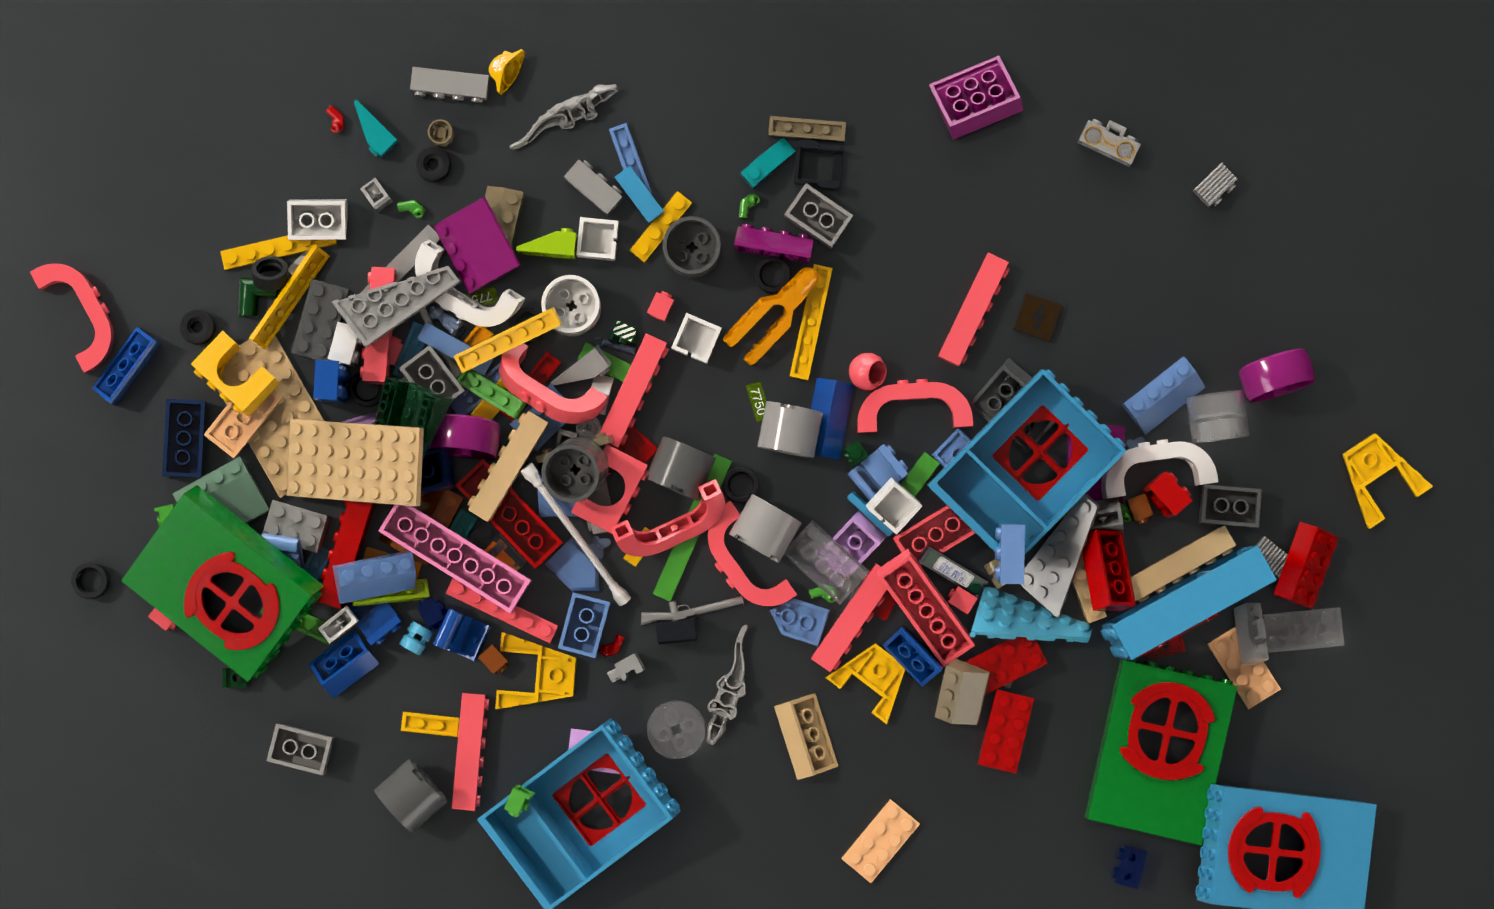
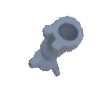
(455, 327)

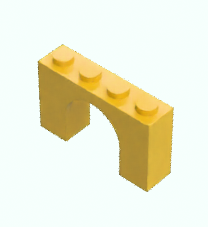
(245, 396)

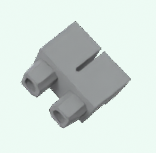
(625, 666)

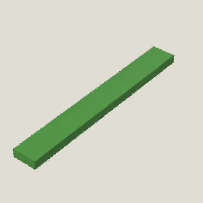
(681, 553)

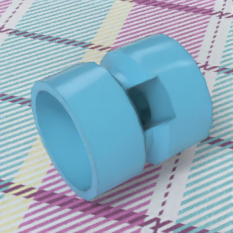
(413, 644)

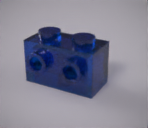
(432, 612)
(1129, 866)

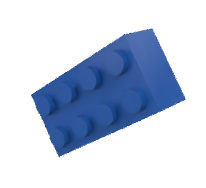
(331, 382)

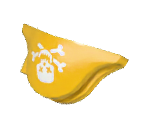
(506, 68)

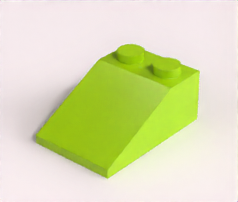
(556, 245)

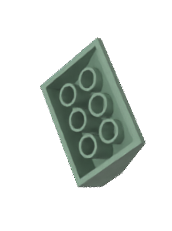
(234, 489)

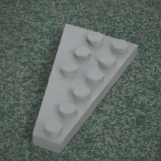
(388, 306)
(1057, 561)

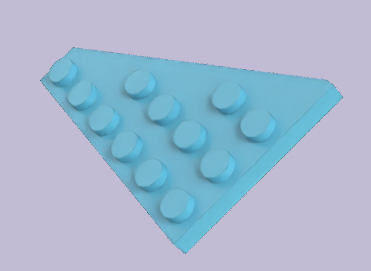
(1010, 617)

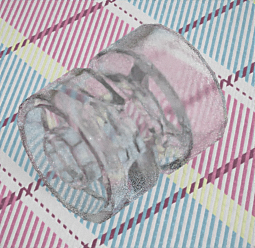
(589, 428)

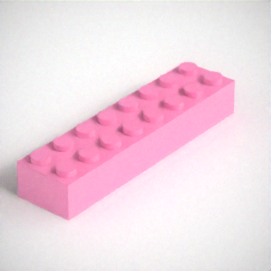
(455, 556)

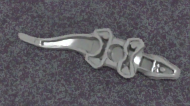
(568, 112)
(730, 689)

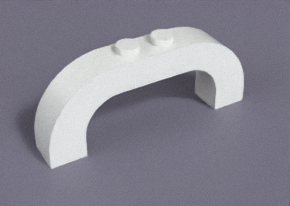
(460, 304)
(1200, 462)

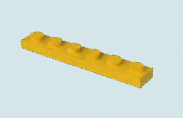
(277, 247)
(289, 297)
(810, 324)
(507, 340)

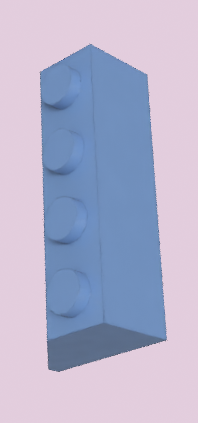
(1164, 395)
(375, 576)

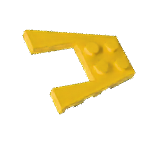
(1368, 462)
(553, 676)

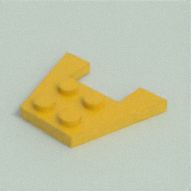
(876, 670)

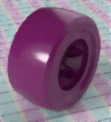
(1277, 375)
(468, 437)

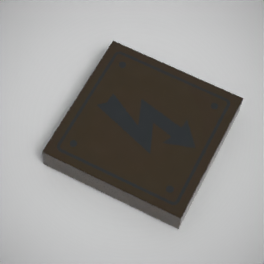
(1037, 317)

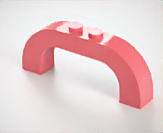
(98, 312)
(921, 389)
(544, 399)
(675, 531)
(736, 578)

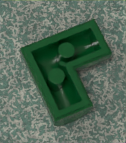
(249, 297)

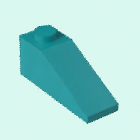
(375, 133)
(767, 163)

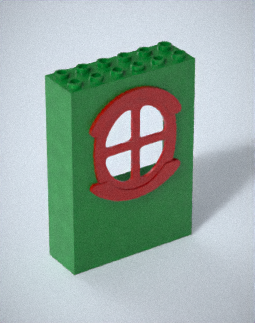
(208, 539)
(1149, 793)

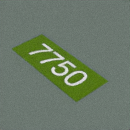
(484, 296)
(757, 399)

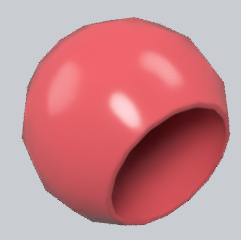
(867, 371)

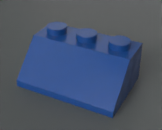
(913, 655)
(343, 663)

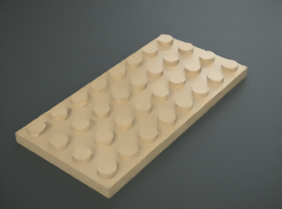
(272, 438)
(355, 462)

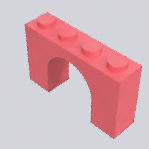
(608, 516)

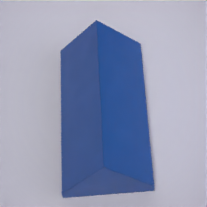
(126, 366)
(834, 401)

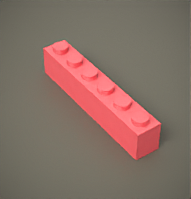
(973, 309)
(377, 355)
(633, 389)
(518, 618)
(850, 622)
(469, 751)

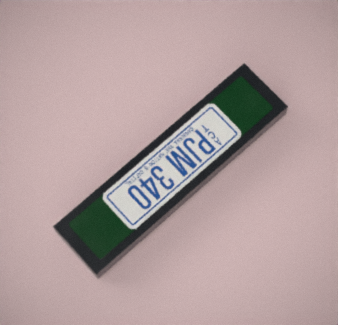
(952, 570)

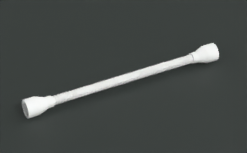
(619, 594)

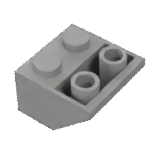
(1108, 516)

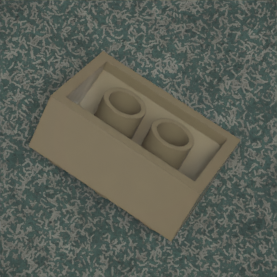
(507, 208)
(962, 693)

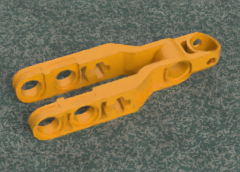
(789, 297)

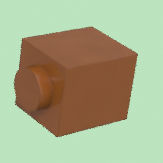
(1139, 508)
(494, 659)

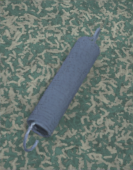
(617, 346)

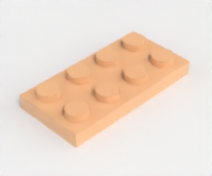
(234, 431)
(1253, 681)
(880, 841)

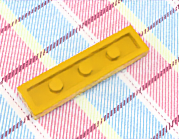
(655, 232)

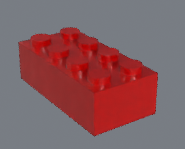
(1167, 494)
(1306, 565)
(1108, 571)
(1009, 661)
(1005, 731)

